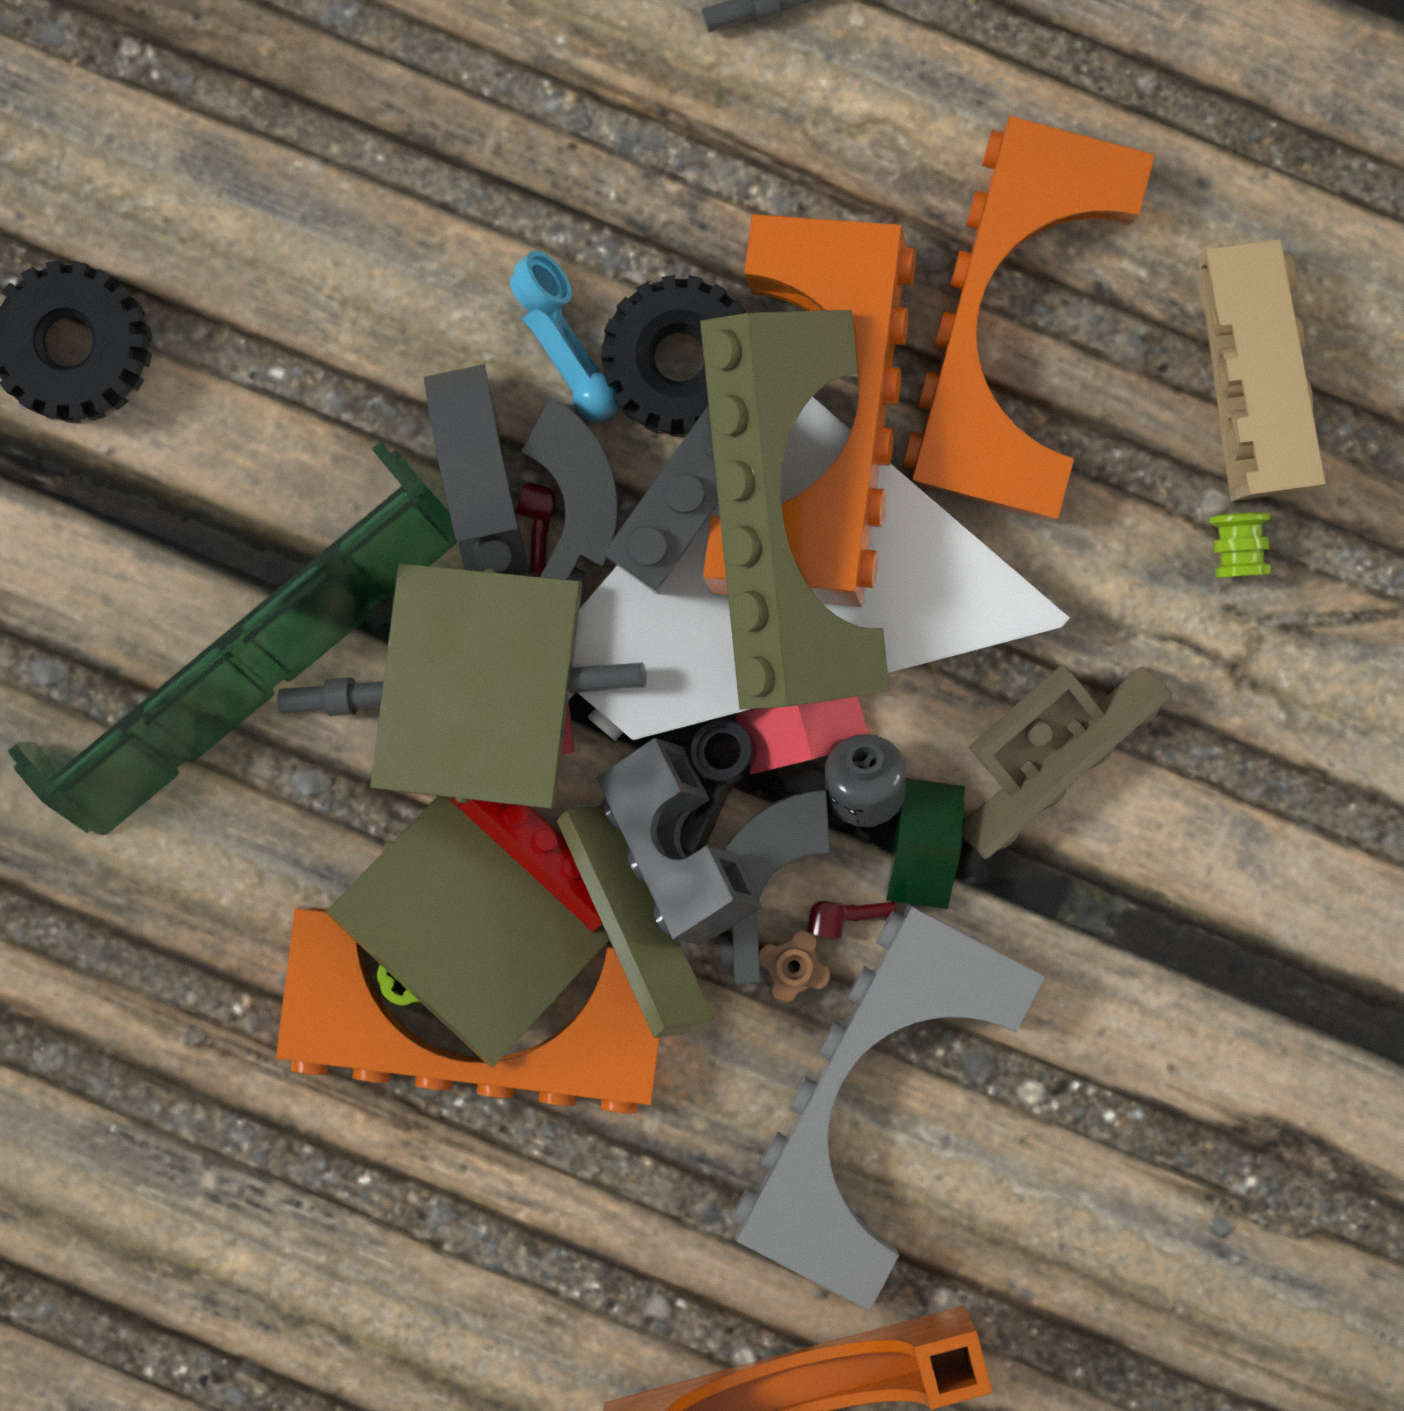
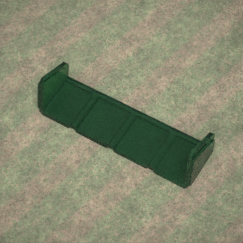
(246, 662)

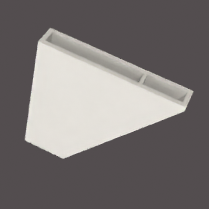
(932, 596)

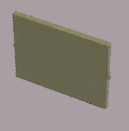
(476, 685)
(466, 929)

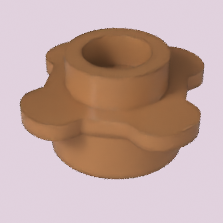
(811, 971)

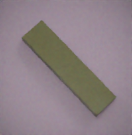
(624, 903)

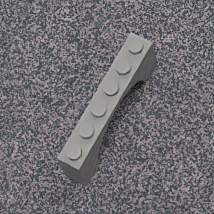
(798, 1208)

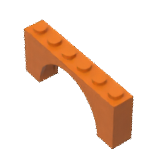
(1035, 183)
(836, 268)
(341, 1021)
(916, 1360)

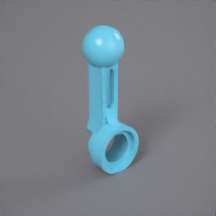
(543, 291)

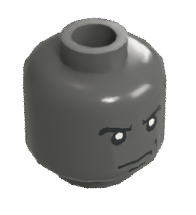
(865, 780)

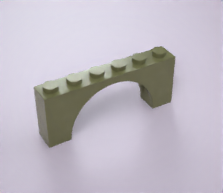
(758, 382)

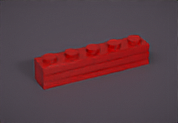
(538, 850)

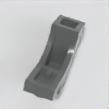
(581, 469)
(475, 471)
(763, 845)

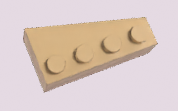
(1259, 371)

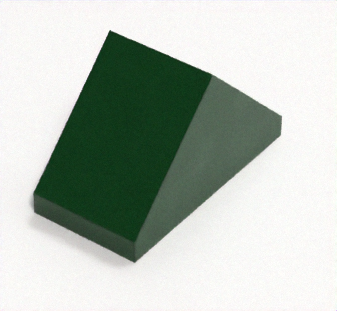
(926, 844)

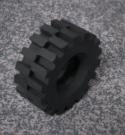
(631, 347)
(116, 351)

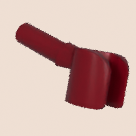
(537, 503)
(828, 917)

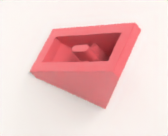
(800, 731)

